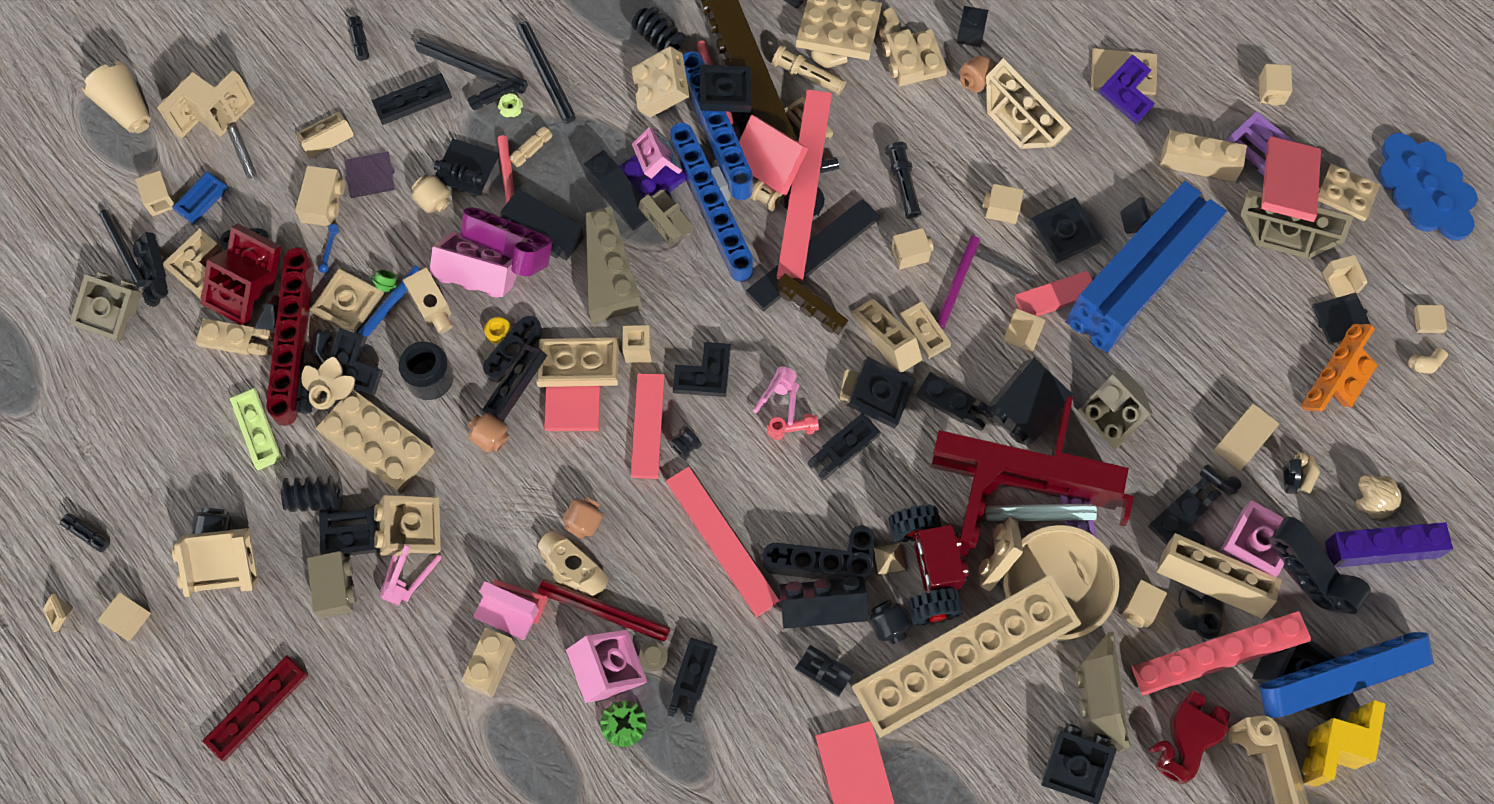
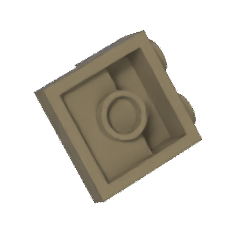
(105, 305)

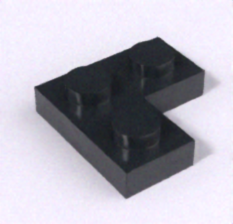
(348, 350)
(708, 379)

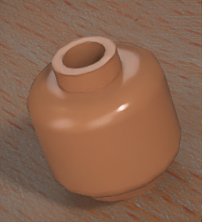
(974, 73)
(488, 432)
(582, 517)

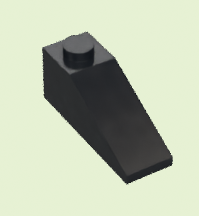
(615, 188)

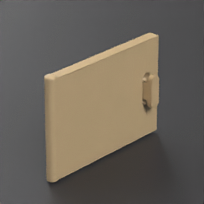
(1107, 62)

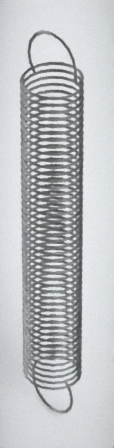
(238, 139)
(1008, 263)

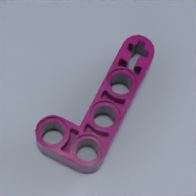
(525, 246)

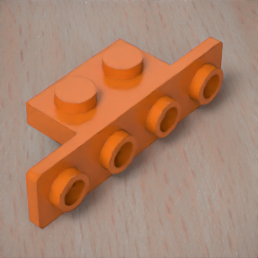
(1345, 372)

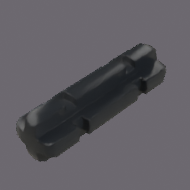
(358, 38)
(491, 94)
(304, 405)
(85, 532)

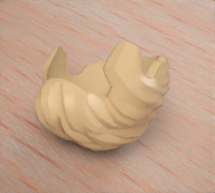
(1380, 496)

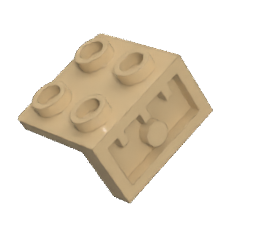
(1347, 192)

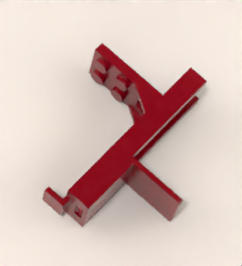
(1029, 470)

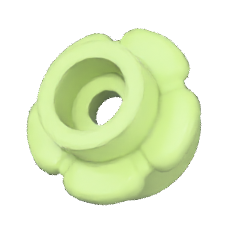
(510, 100)

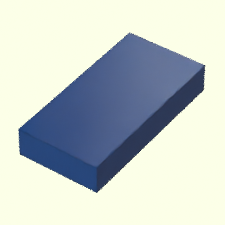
(200, 198)

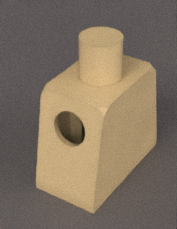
(425, 295)

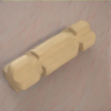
(531, 146)

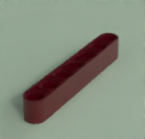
(294, 346)

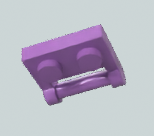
(1257, 131)

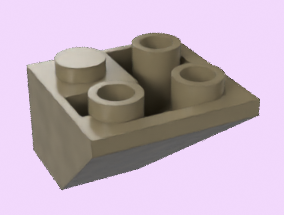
(1117, 408)

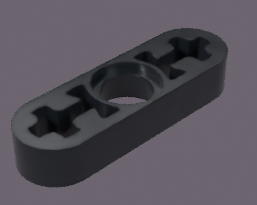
(530, 338)

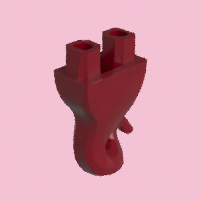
(1192, 735)

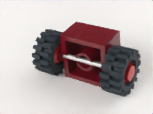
(937, 560)

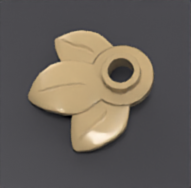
(328, 379)

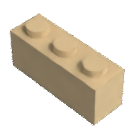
(1203, 156)

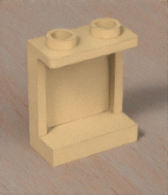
(215, 561)

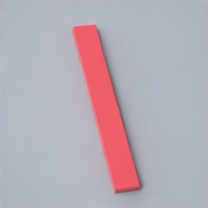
(805, 186)

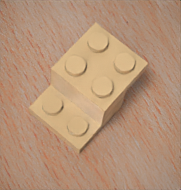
(201, 102)

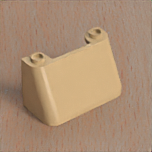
(1273, 741)

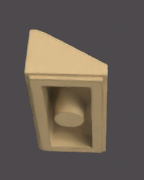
(324, 134)

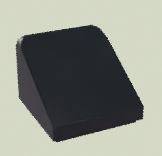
(1135, 216)
(269, 315)

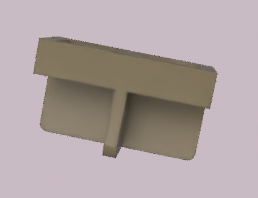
(666, 217)

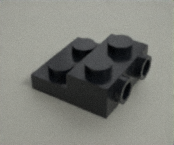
(1079, 763)

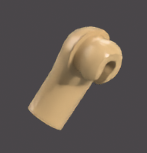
(893, 24)
(828, 60)
(1428, 364)
(1309, 470)

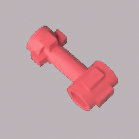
(778, 427)

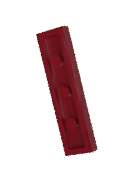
(255, 708)

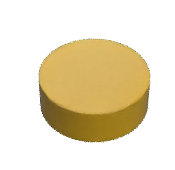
(497, 329)

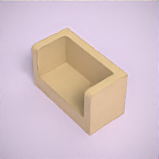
(1246, 437)

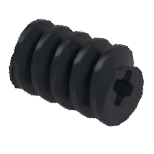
(657, 29)
(311, 495)

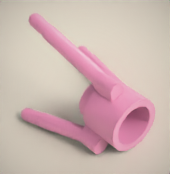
(782, 383)
(394, 589)

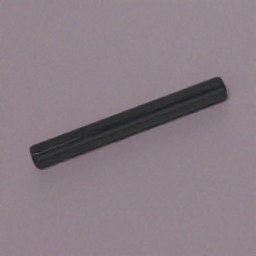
(469, 64)
(546, 72)

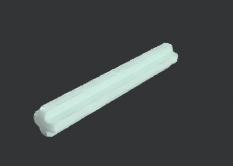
(1043, 512)

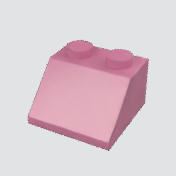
(605, 665)

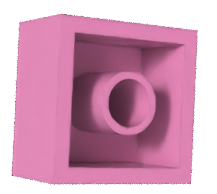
(1251, 539)

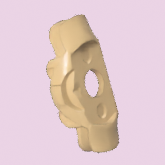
(587, 578)

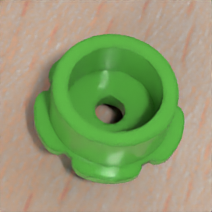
(384, 280)

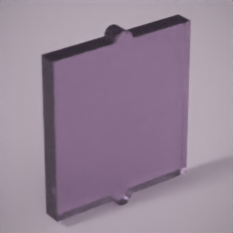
(369, 174)

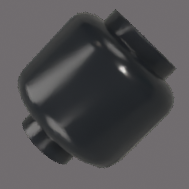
(210, 521)
(889, 621)

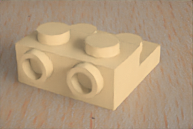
(913, 56)
(409, 522)

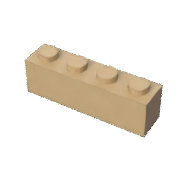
(1219, 576)

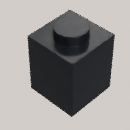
(972, 26)

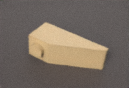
(888, 335)

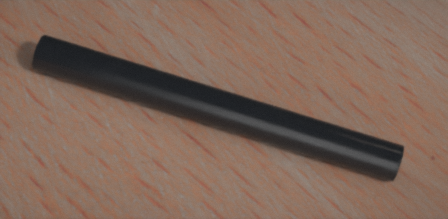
(122, 248)

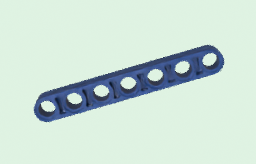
(720, 135)
(711, 211)
(1346, 674)

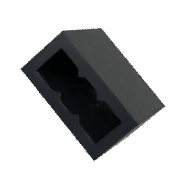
(1028, 402)

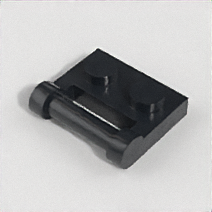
(348, 539)

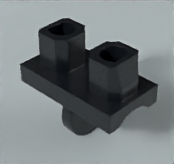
(824, 671)

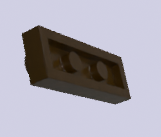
(811, 305)

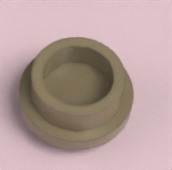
(653, 656)

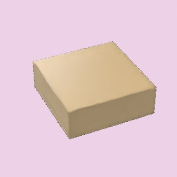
(1430, 319)

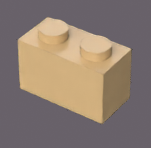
(320, 196)
(488, 662)

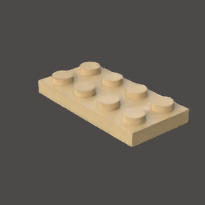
(375, 440)

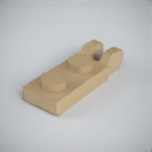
(232, 337)

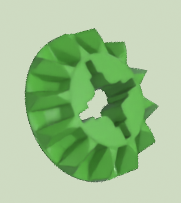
(625, 737)

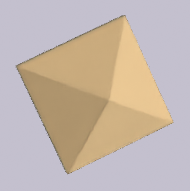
(889, 559)
(56, 611)

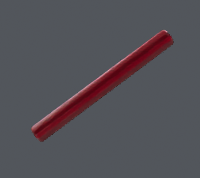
(604, 610)

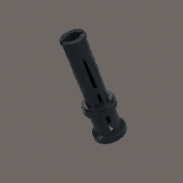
(901, 170)

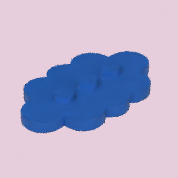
(1427, 186)

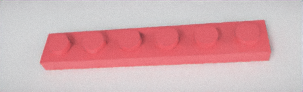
(1221, 653)

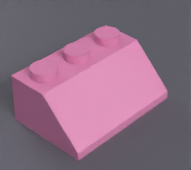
(471, 266)

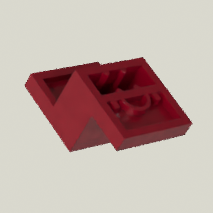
(240, 274)

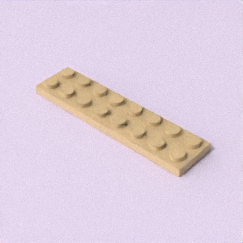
(965, 655)

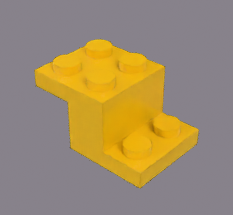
(1343, 743)

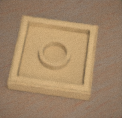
(347, 301)

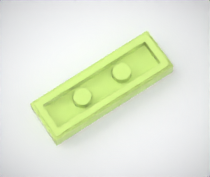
(256, 429)

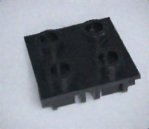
(466, 166)

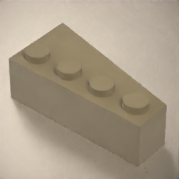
(610, 277)

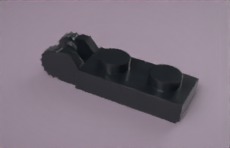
(152, 268)
(952, 401)
(845, 445)
(1182, 512)
(692, 676)

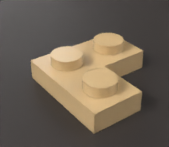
(188, 261)
(1007, 550)

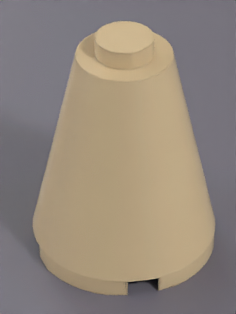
(118, 96)

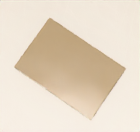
(579, 362)

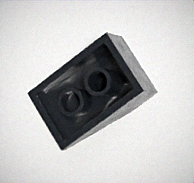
(1296, 659)

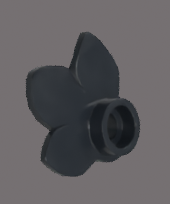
(1198, 612)

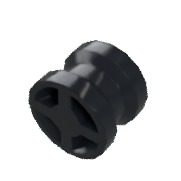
(684, 442)

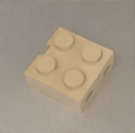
(660, 81)

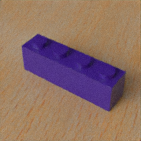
(1388, 545)

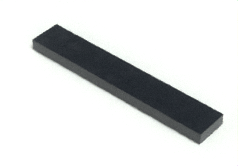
(820, 250)

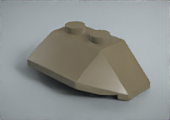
(1291, 233)
(1102, 693)

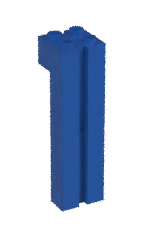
(1144, 266)

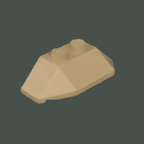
(1023, 109)

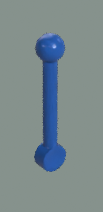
(333, 230)

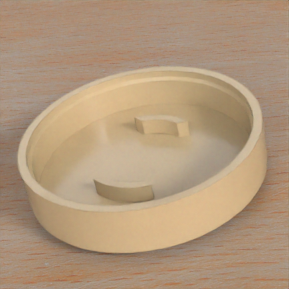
(1079, 567)

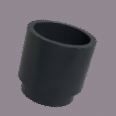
(433, 383)

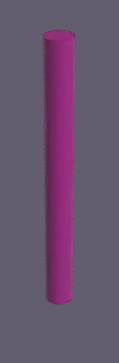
(957, 281)

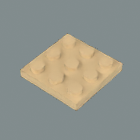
(840, 27)

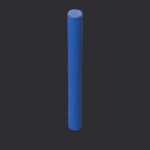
(386, 306)

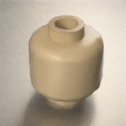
(431, 194)

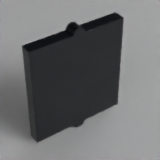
(1339, 315)

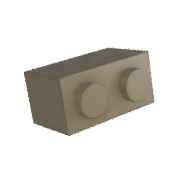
(331, 584)

